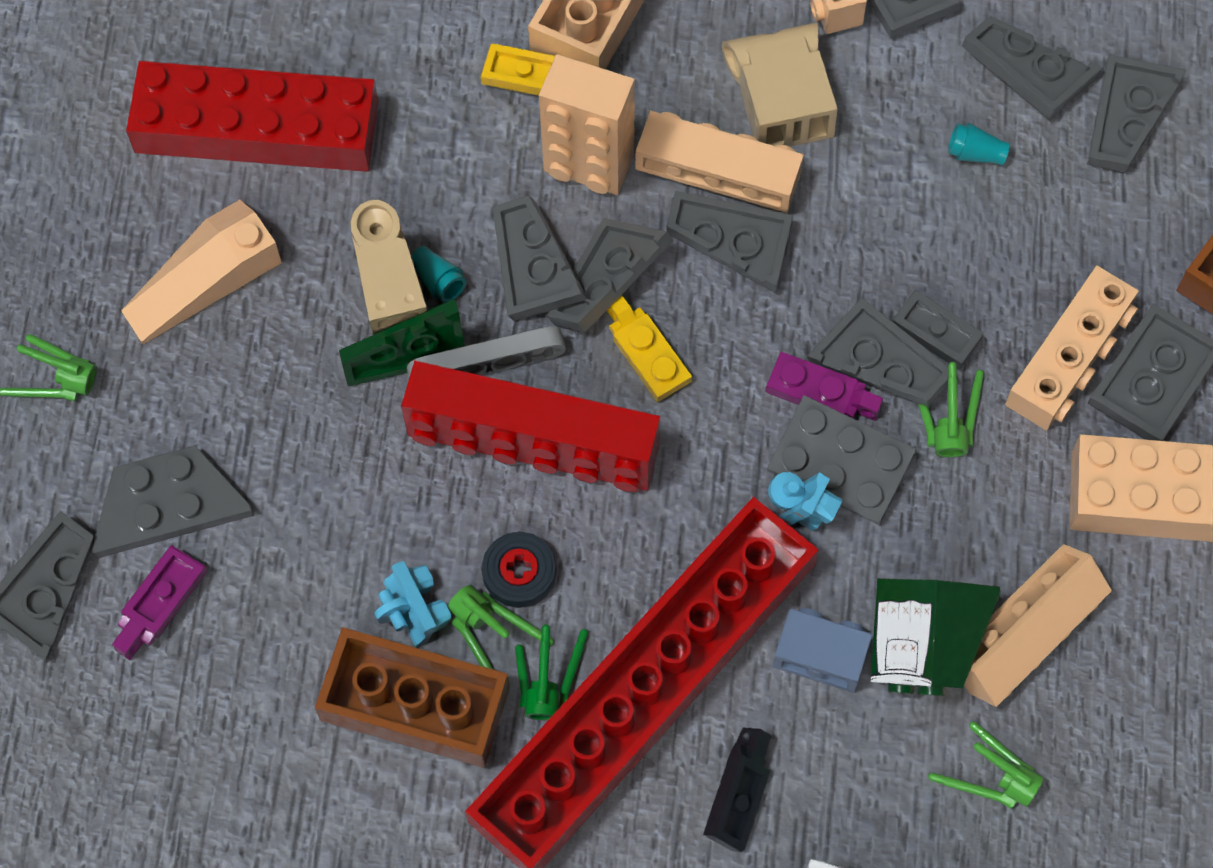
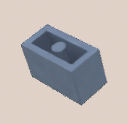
(822, 649)

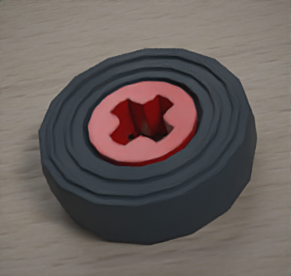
(502, 582)

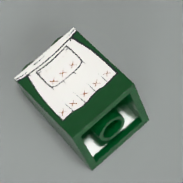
(928, 632)

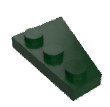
(394, 348)

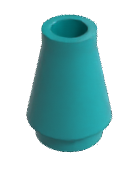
(977, 145)
(440, 276)

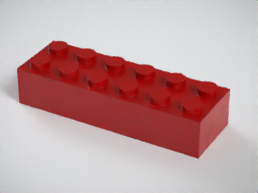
(253, 116)
(531, 426)

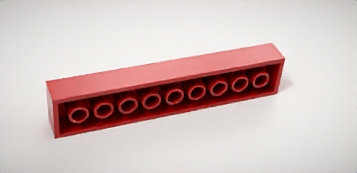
(642, 687)

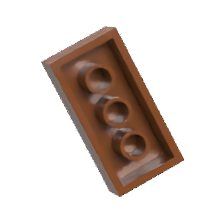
(413, 697)

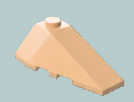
(209, 265)

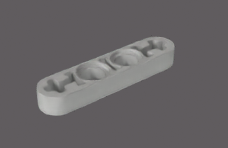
(501, 353)

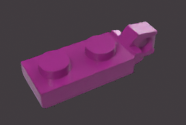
(798, 377)
(157, 600)

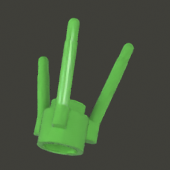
(72, 372)
(950, 435)
(475, 610)
(1018, 780)

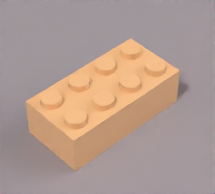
(582, 28)
(587, 124)
(1142, 488)

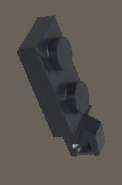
(739, 791)

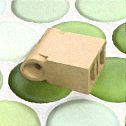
(783, 85)
(385, 266)

